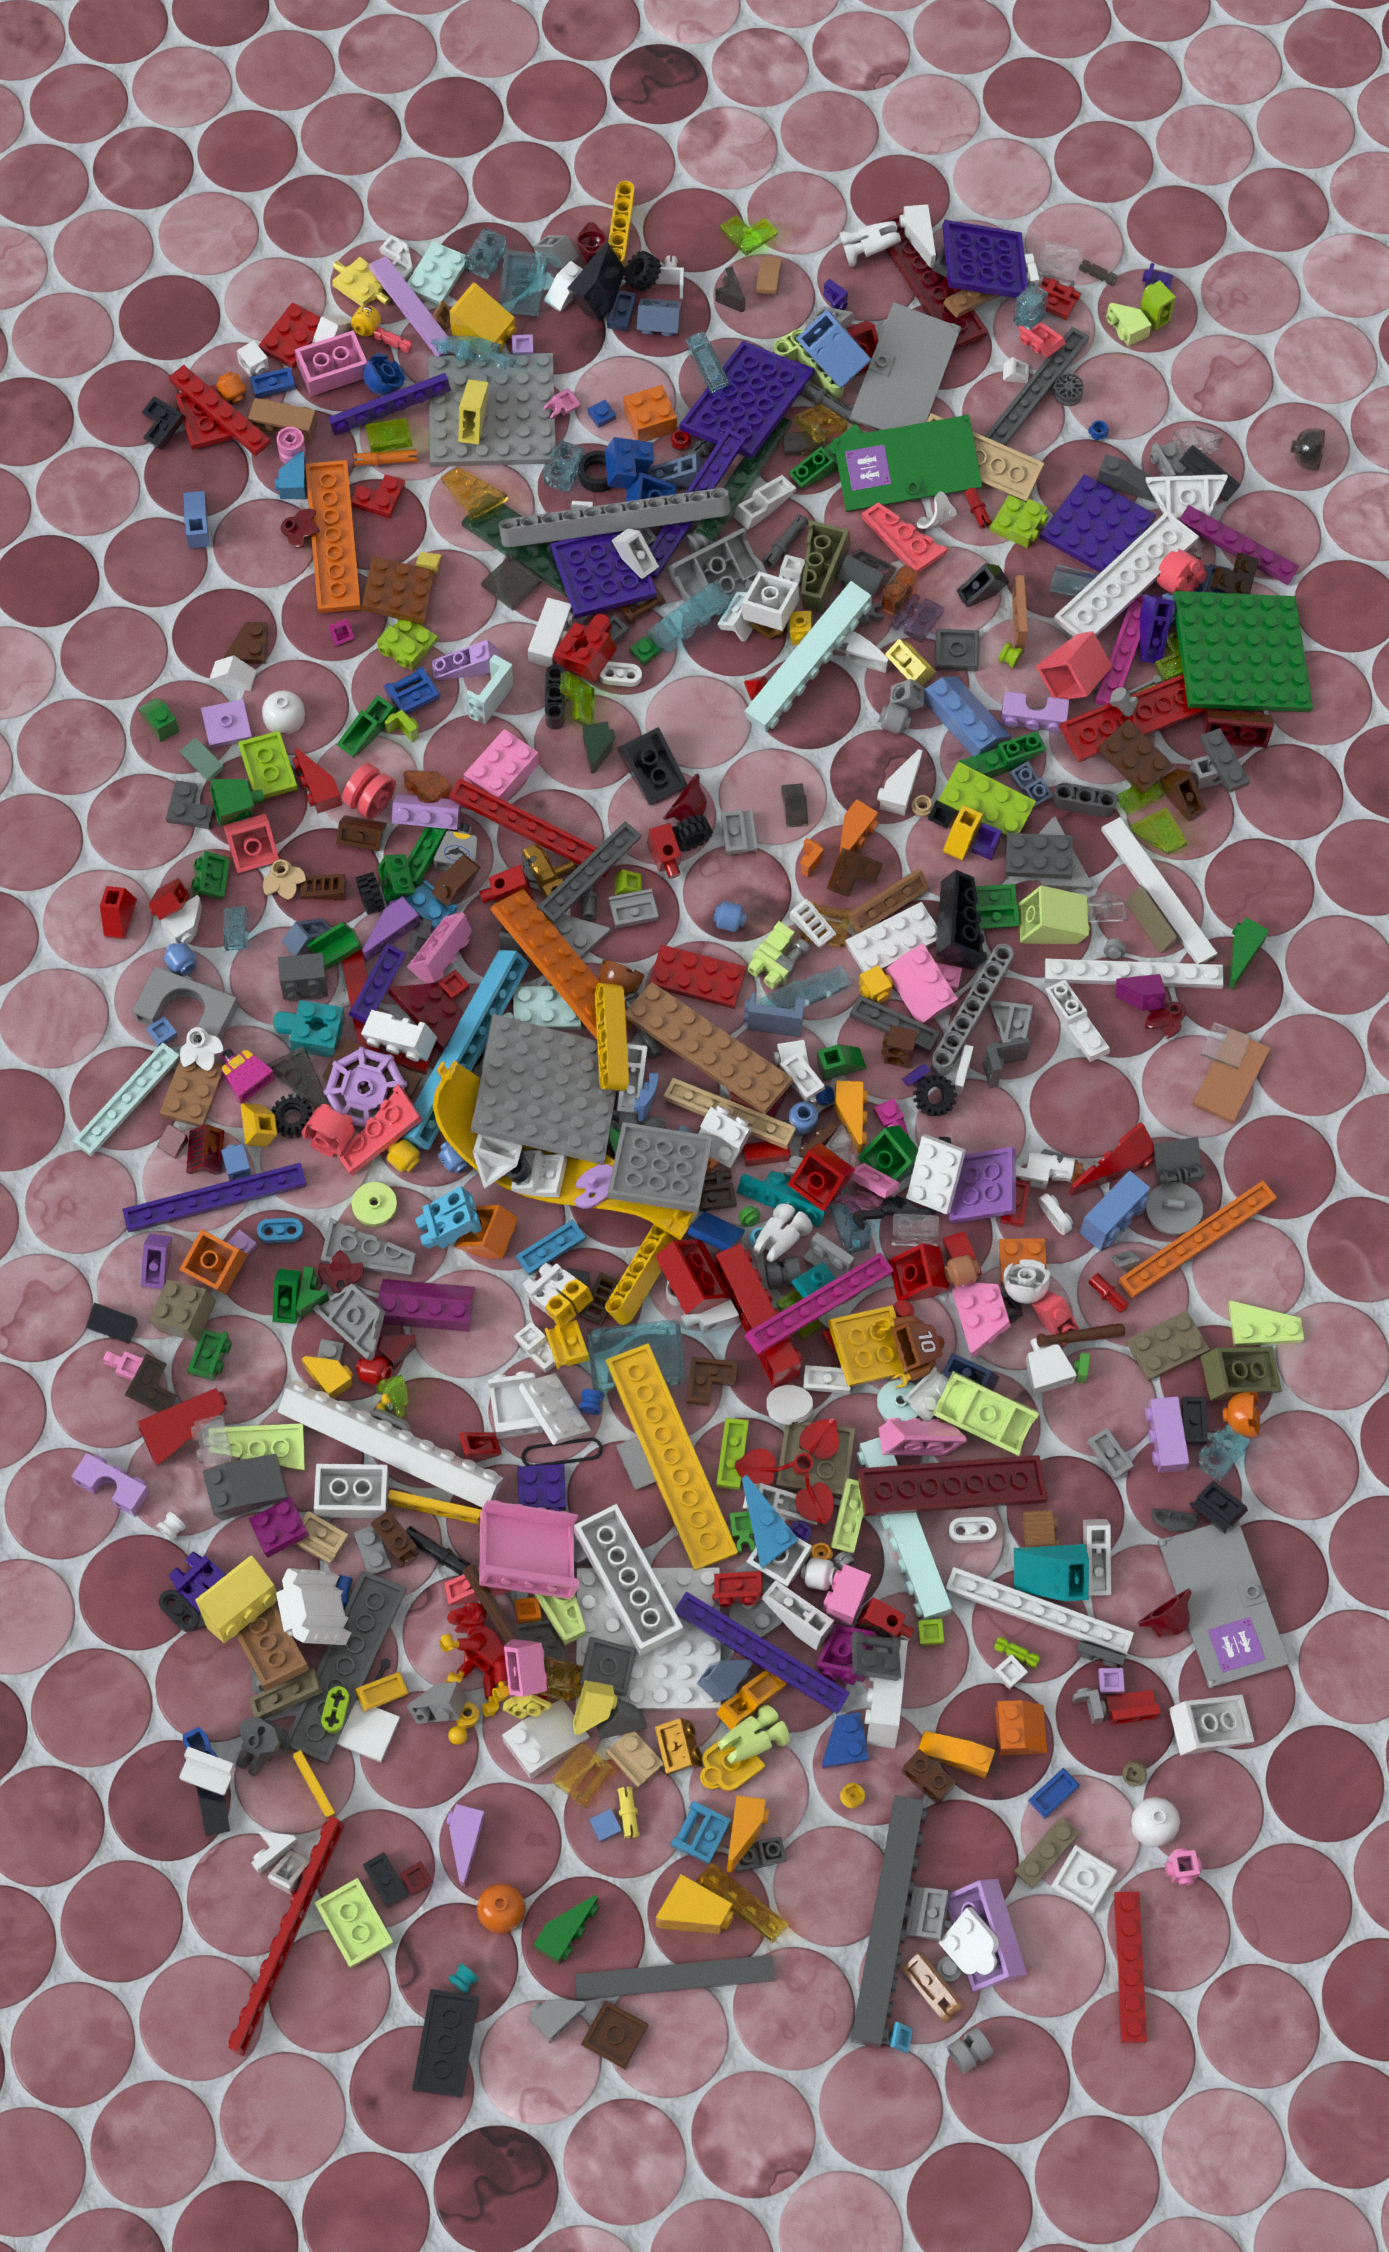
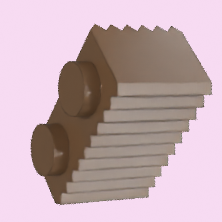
(1040, 1528)

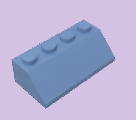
(964, 715)

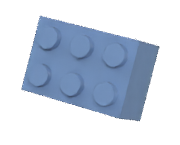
(1115, 1211)

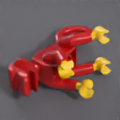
(480, 1649)

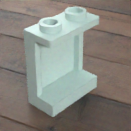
(484, 705)

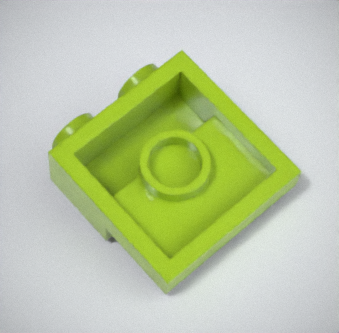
(1019, 520)
(406, 643)

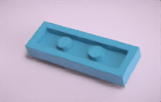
(550, 1247)

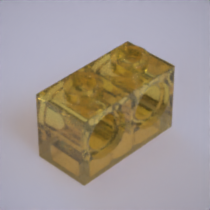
(562, 1679)

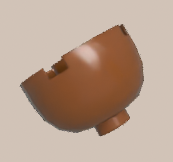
(620, 975)

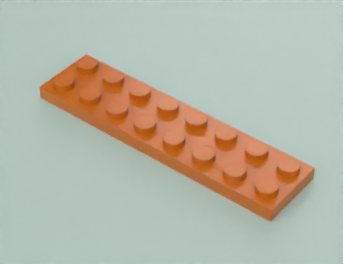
(335, 543)
(551, 955)

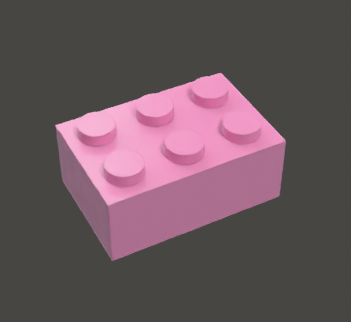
(331, 363)
(503, 766)

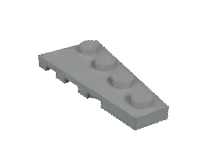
(369, 1250)

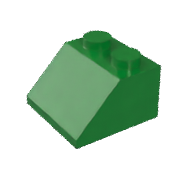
(891, 1153)

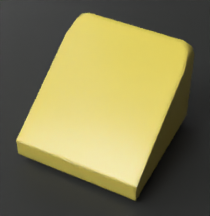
(429, 561)

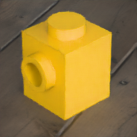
(800, 625)
(875, 984)

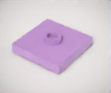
(226, 723)

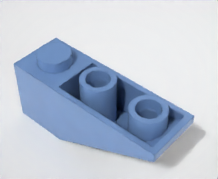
(196, 519)

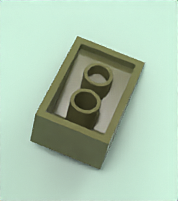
(1240, 1370)

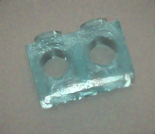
(487, 248)
(1030, 306)
(567, 467)
(1226, 1455)

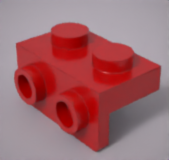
(738, 1588)

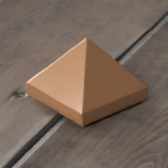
(442, 315)

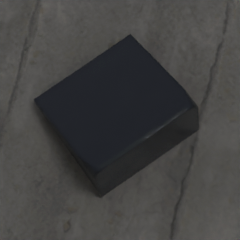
(582, 1276)

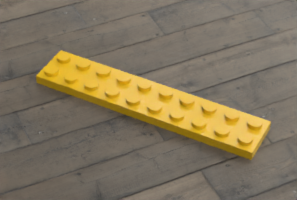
(671, 1457)

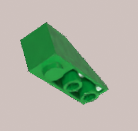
(560, 1932)

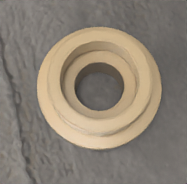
(922, 800)

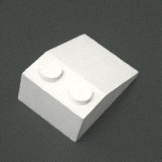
(1211, 1724)
(543, 1739)

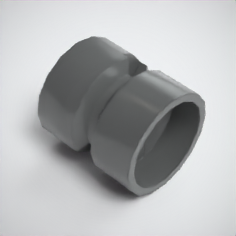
(782, 1273)

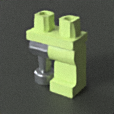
(771, 956)

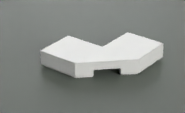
(399, 253)

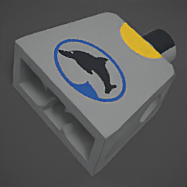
(454, 846)

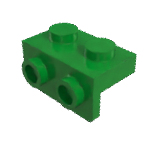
(209, 1355)

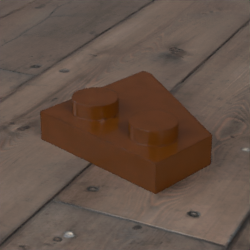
(250, 643)

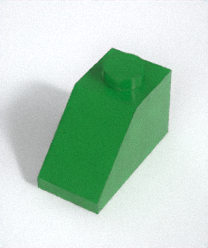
(159, 719)
(285, 1295)

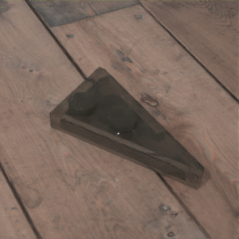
(299, 1074)

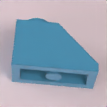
(292, 478)

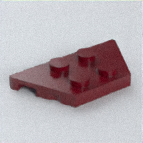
(431, 1006)

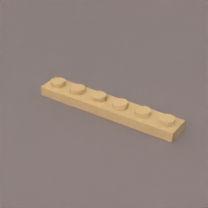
(700, 1101)

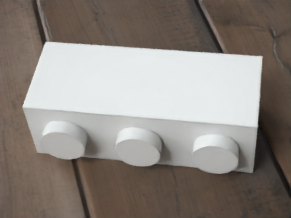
(550, 631)

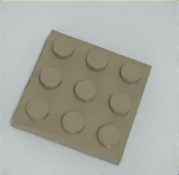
(830, 1471)

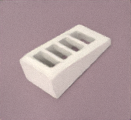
(806, 906)

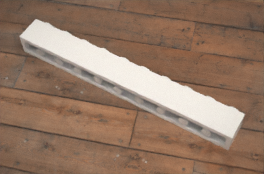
(389, 1444)

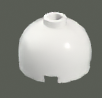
(283, 712)
(1026, 1281)
(1155, 1822)

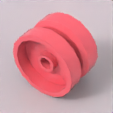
(368, 791)

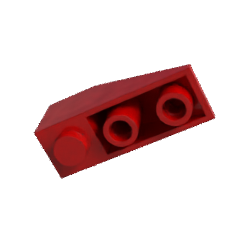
(320, 784)

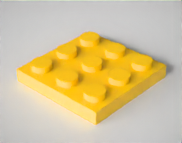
(861, 1350)

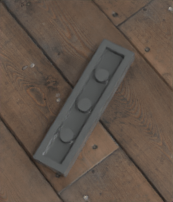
(883, 1017)

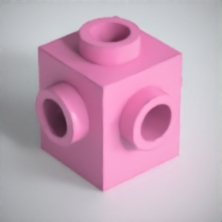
(1184, 1858)

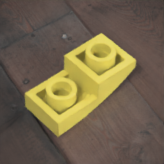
(527, 1705)

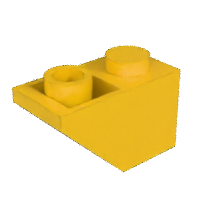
(963, 832)
(258, 1124)

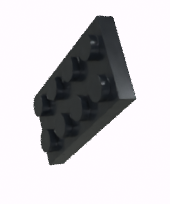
(446, 2043)

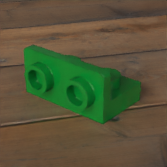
(210, 875)
(395, 877)

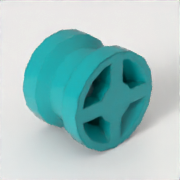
(463, 1978)

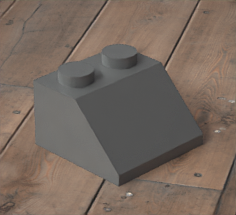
(866, 571)

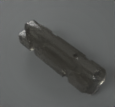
(1098, 272)

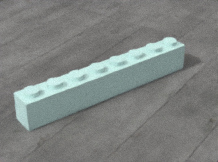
(808, 657)
(911, 1546)

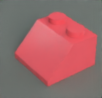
(251, 843)

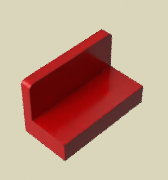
(1132, 1707)

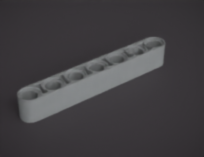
(968, 1018)

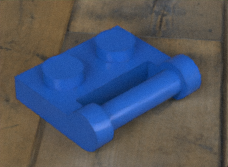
(414, 696)

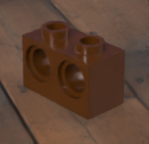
(899, 1046)
(928, 1777)

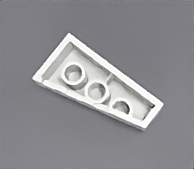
(885, 1705)

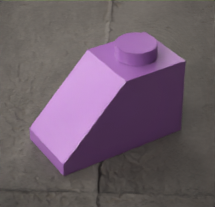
(156, 1260)

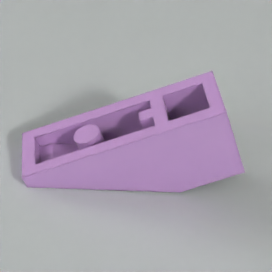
(465, 1832)

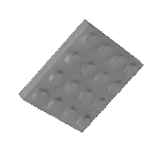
(660, 1167)

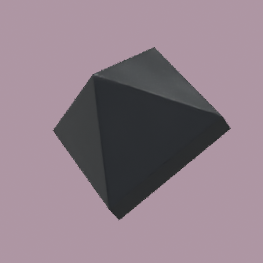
(941, 814)

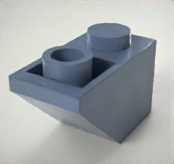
(723, 1677)

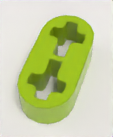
(330, 1707)

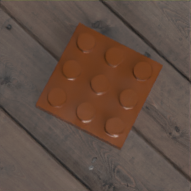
(397, 590)

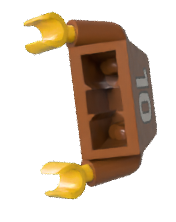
(916, 1346)

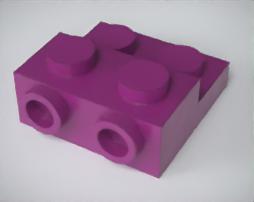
(837, 1655)

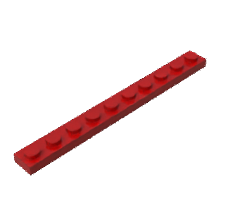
(282, 1943)

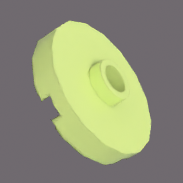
(378, 1214)

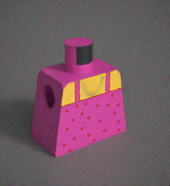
(245, 1074)

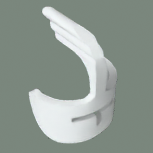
(943, 512)

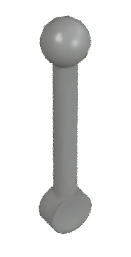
(1156, 680)

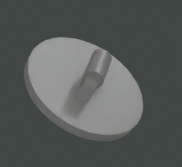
(1174, 1208)

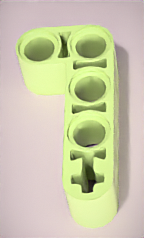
(795, 351)

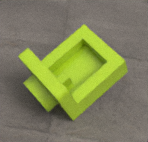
(407, 725)

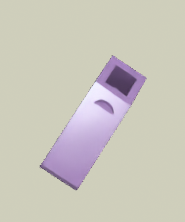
(465, 662)

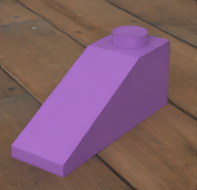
(392, 925)

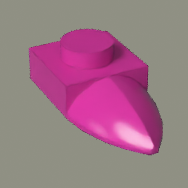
(890, 1114)

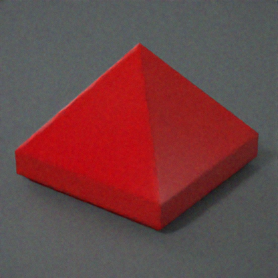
(754, 686)

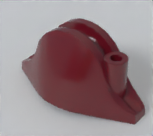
(590, 241)
(690, 802)
(1170, 1617)

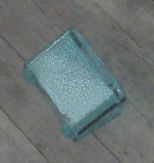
(610, 1341)

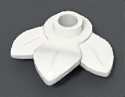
(201, 1052)

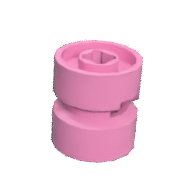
(289, 443)

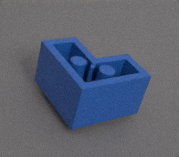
(625, 458)

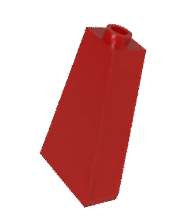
(172, 1427)

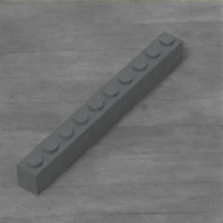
(887, 1922)

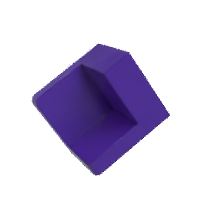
(987, 841)

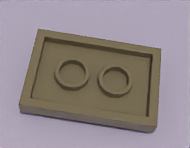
(1167, 1346)

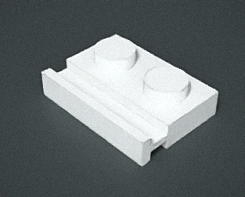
(926, 1394)

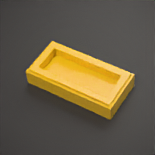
(381, 1691)

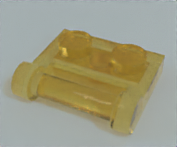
(817, 417)
(839, 928)
(576, 1770)

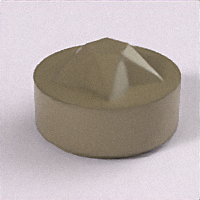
(1134, 1773)

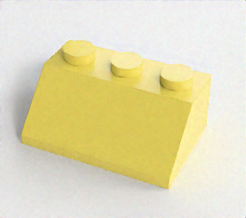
(237, 1599)

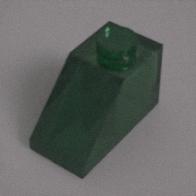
(597, 743)

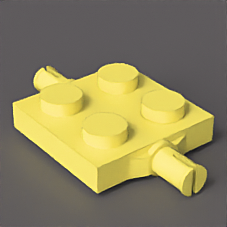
(359, 283)

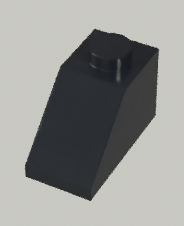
(982, 584)

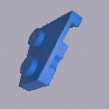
(846, 1742)

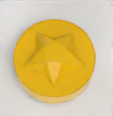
(852, 1795)

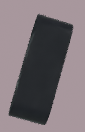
(554, 705)

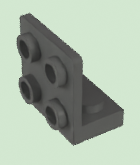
(1003, 1053)

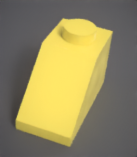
(593, 1706)

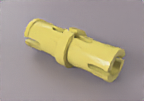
(628, 1812)

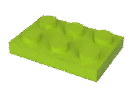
(268, 764)

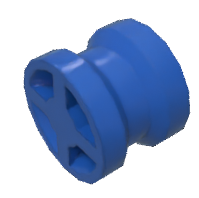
(591, 1402)

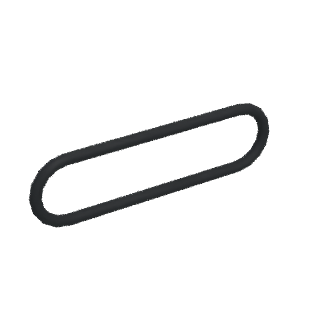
(563, 1443)

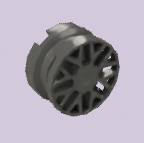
(1068, 391)

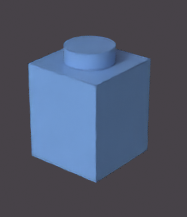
(236, 1161)

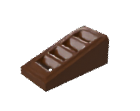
(332, 879)

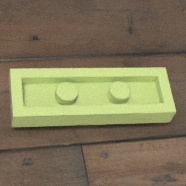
(848, 1518)

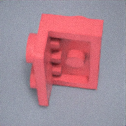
(1041, 339)

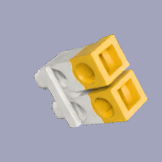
(558, 1293)

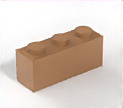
(273, 417)

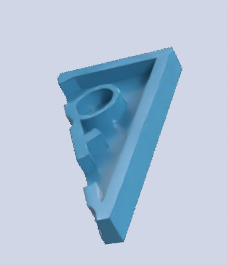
(769, 1530)

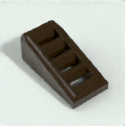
(608, 1281)

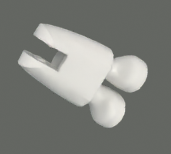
(873, 240)
(776, 1238)

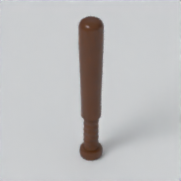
(1087, 1334)

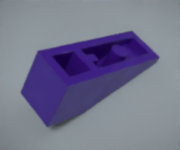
(1154, 626)

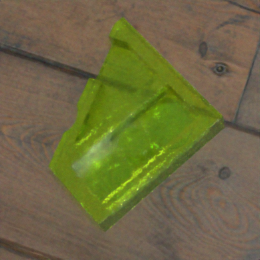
(1160, 831)

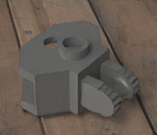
(262, 1740)

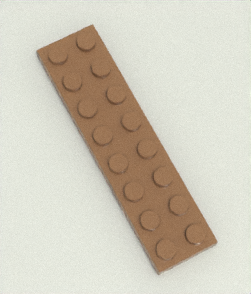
(708, 1048)

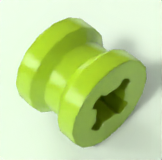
(1010, 655)

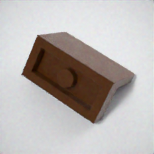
(360, 832)

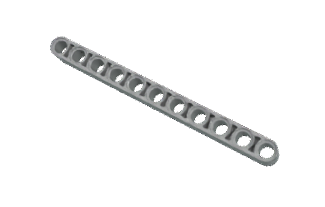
(614, 517)

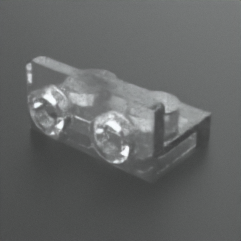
(915, 1229)

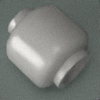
(894, 718)

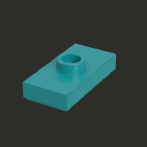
(813, 1279)

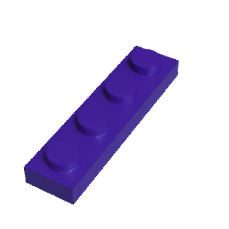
(377, 982)

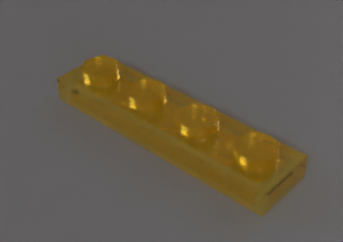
(743, 1902)

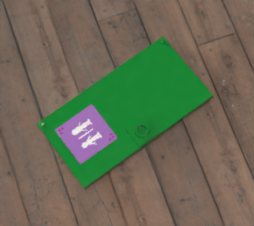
(907, 462)

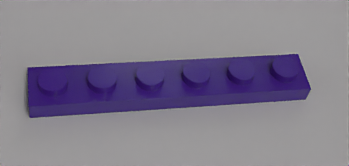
(389, 404)

